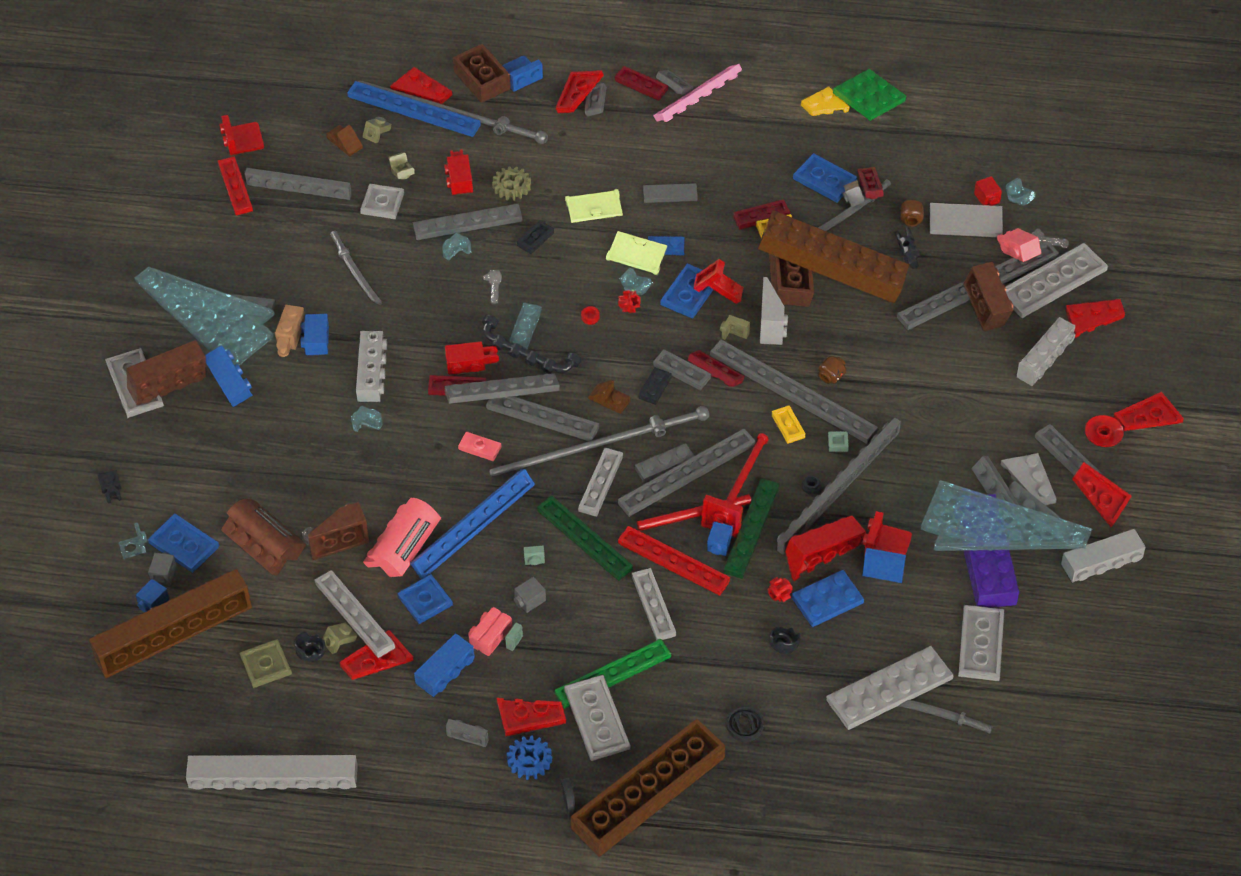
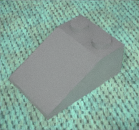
(772, 316)

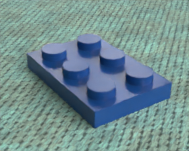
(824, 177)
(682, 296)
(183, 541)
(827, 598)

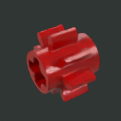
(629, 301)
(780, 589)

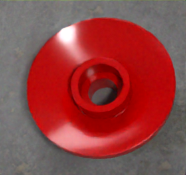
(1105, 425)

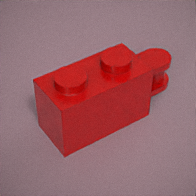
(459, 173)
(469, 357)

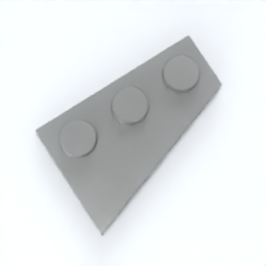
(1031, 475)

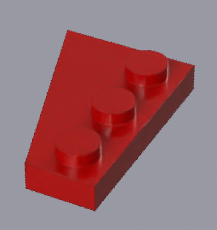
(422, 85)
(576, 89)
(1093, 314)
(1149, 413)
(1101, 492)
(365, 662)
(529, 716)

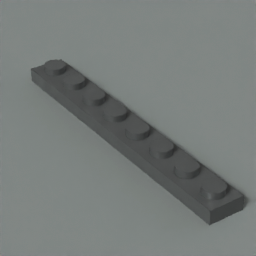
(686, 472)

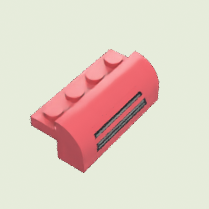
(403, 537)

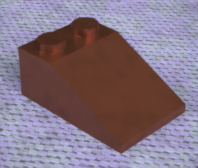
(339, 532)

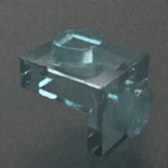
(1019, 194)
(455, 244)
(635, 283)
(366, 417)

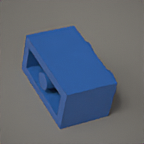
(315, 334)

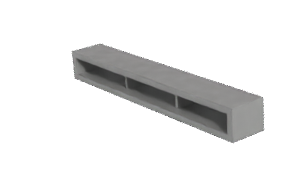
(272, 771)

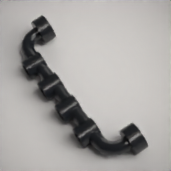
(532, 357)

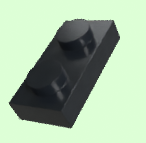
(535, 237)
(655, 385)

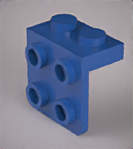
(523, 72)

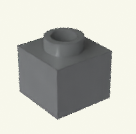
(853, 193)

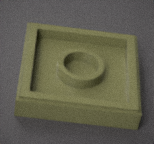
(265, 663)

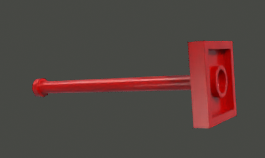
(725, 511)

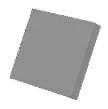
(382, 201)

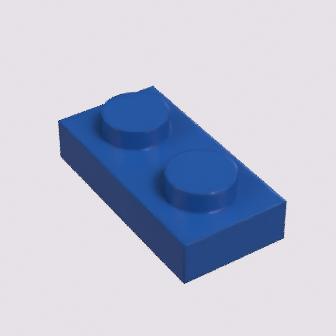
(675, 245)

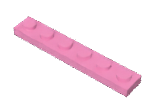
(702, 90)

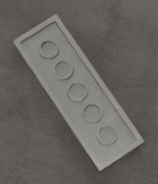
(1054, 279)
(889, 687)

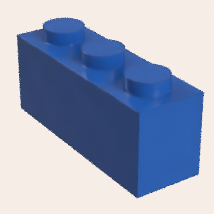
(228, 375)
(444, 665)

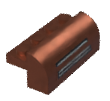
(262, 535)

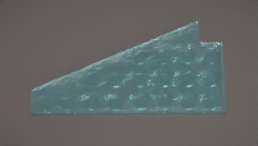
(210, 314)
(983, 522)

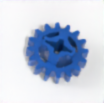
(529, 758)

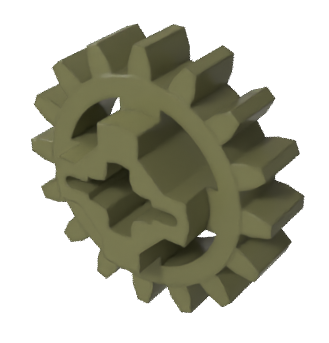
(511, 183)

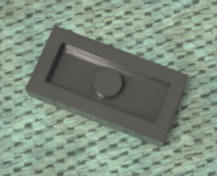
(675, 82)
(595, 100)
(468, 733)

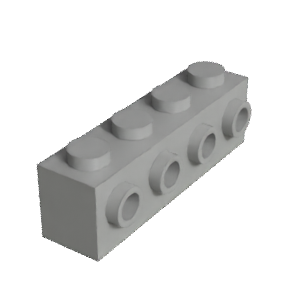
(1046, 351)
(370, 366)

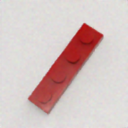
(235, 186)

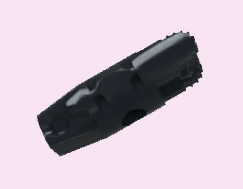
(908, 247)

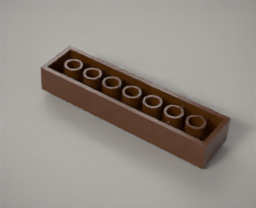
(833, 256)
(170, 623)
(647, 787)

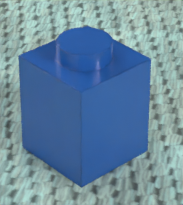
(719, 538)
(151, 595)

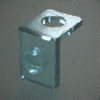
(137, 541)

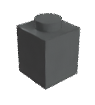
(162, 568)
(529, 595)

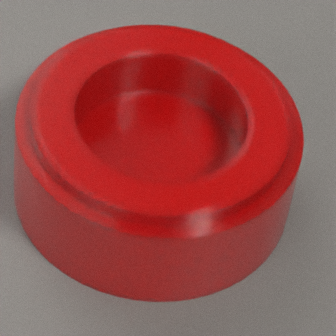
(590, 315)

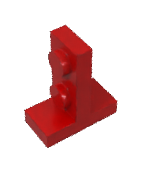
(714, 278)

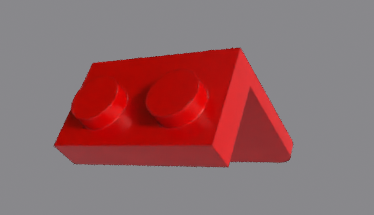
(241, 137)
(886, 537)

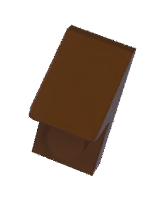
(345, 139)
(609, 397)

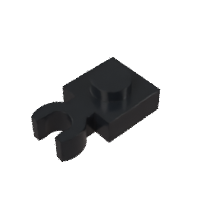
(110, 484)

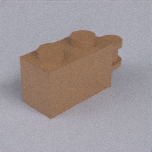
(289, 329)

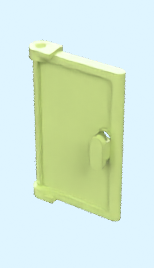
(583, 206)
(633, 254)

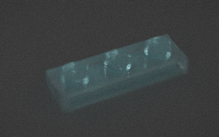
(525, 324)

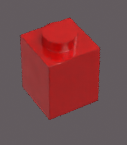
(988, 191)

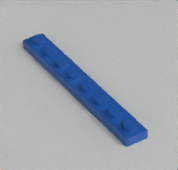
(414, 109)
(472, 524)

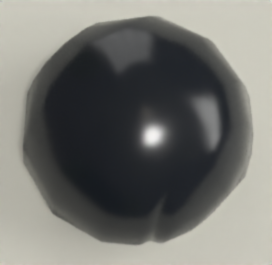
(784, 640)
(309, 647)

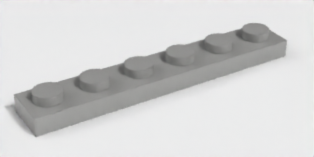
(355, 614)

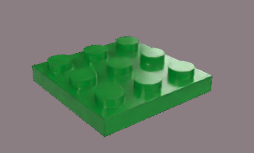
(869, 94)

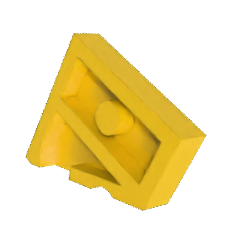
(823, 103)

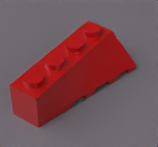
(822, 545)

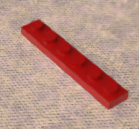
(674, 560)

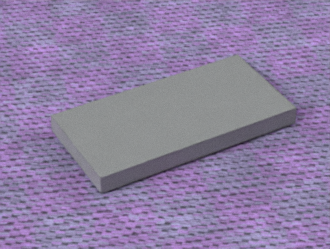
(966, 220)
(117, 368)
(981, 643)
(597, 717)

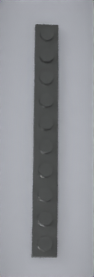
(958, 295)
(794, 391)
(839, 485)

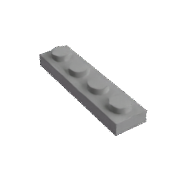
(600, 482)
(653, 604)

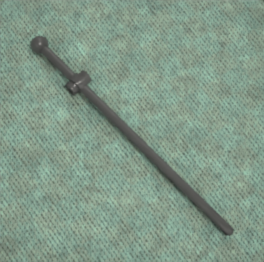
(500, 125)
(656, 426)

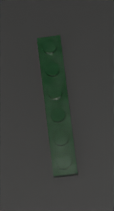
(751, 528)
(585, 538)

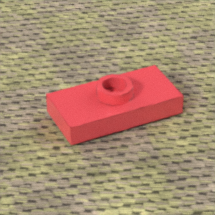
(479, 446)

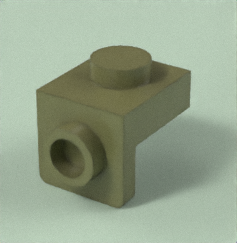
(374, 128)
(400, 166)
(735, 326)
(338, 635)

